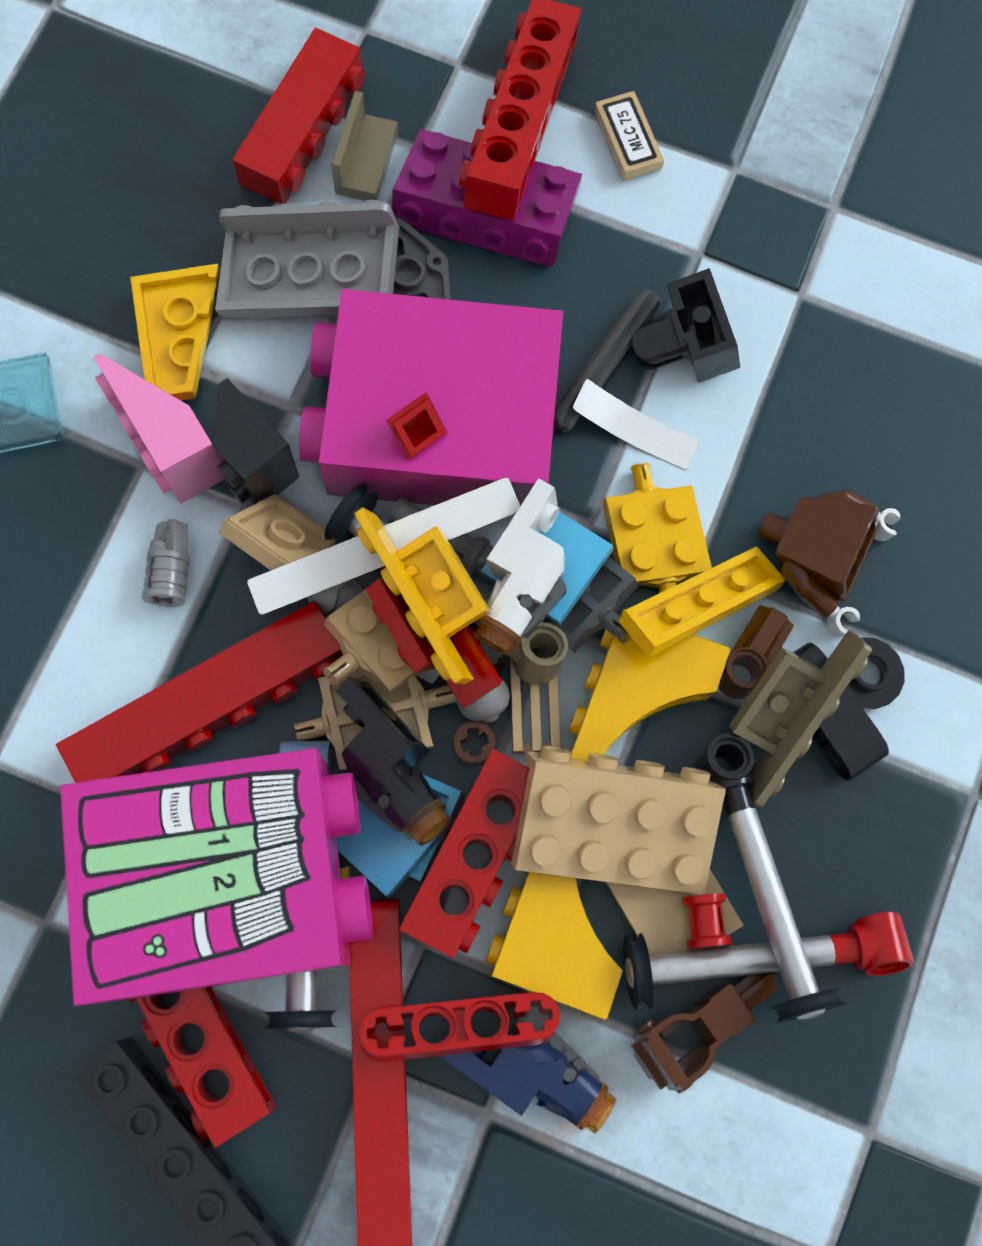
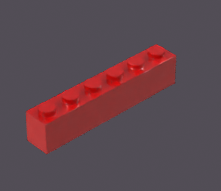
(204, 700)

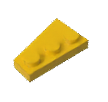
(174, 325)

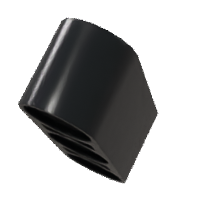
(848, 736)

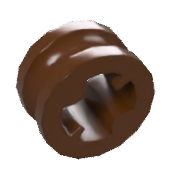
(461, 737)

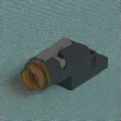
(385, 766)

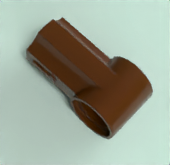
(755, 650)

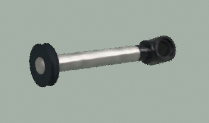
(803, 992)

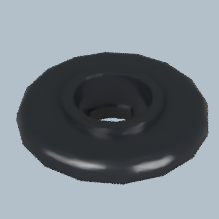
(891, 677)

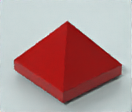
(417, 426)

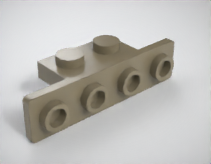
(791, 706)

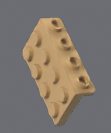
(617, 821)

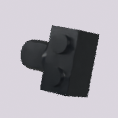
(694, 330)

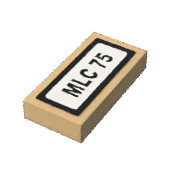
(628, 135)

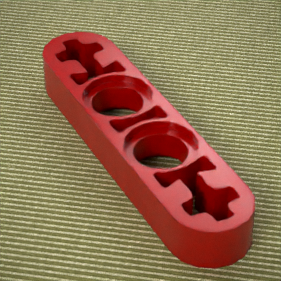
(458, 1017)

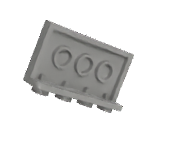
(301, 257)

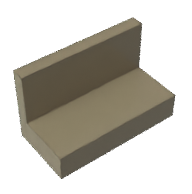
(363, 152)

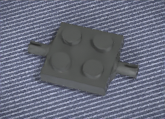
(599, 606)

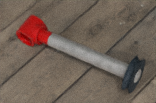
(871, 944)

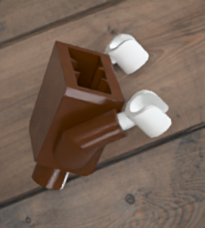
(826, 547)

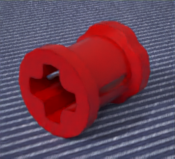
(706, 920)

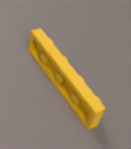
(701, 601)

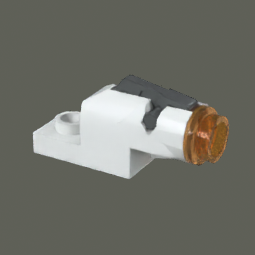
(529, 570)

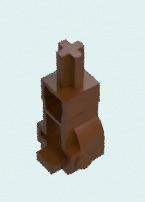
(715, 1016)

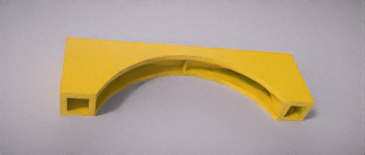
(548, 935)

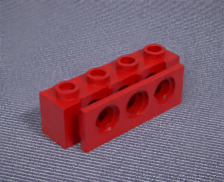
(499, 780)

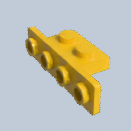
(433, 587)

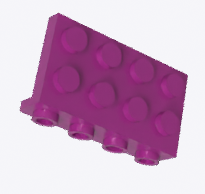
(432, 202)

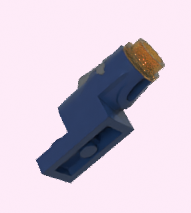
(541, 1071)

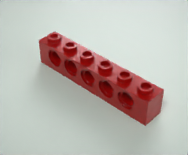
(521, 110)
(222, 1050)

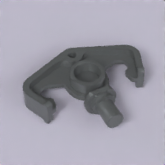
(421, 268)

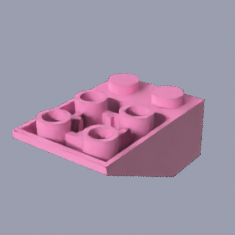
(162, 431)

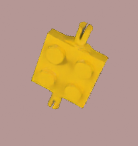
(656, 532)

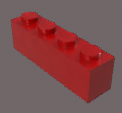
(299, 116)

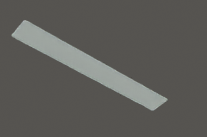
(352, 558)

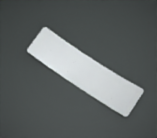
(635, 426)

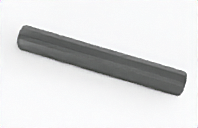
(607, 355)

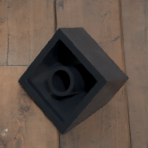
(251, 451)

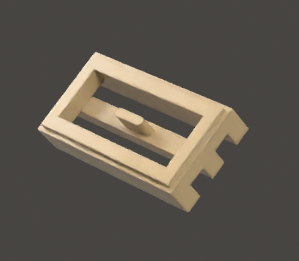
(516, 716)

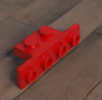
(417, 651)

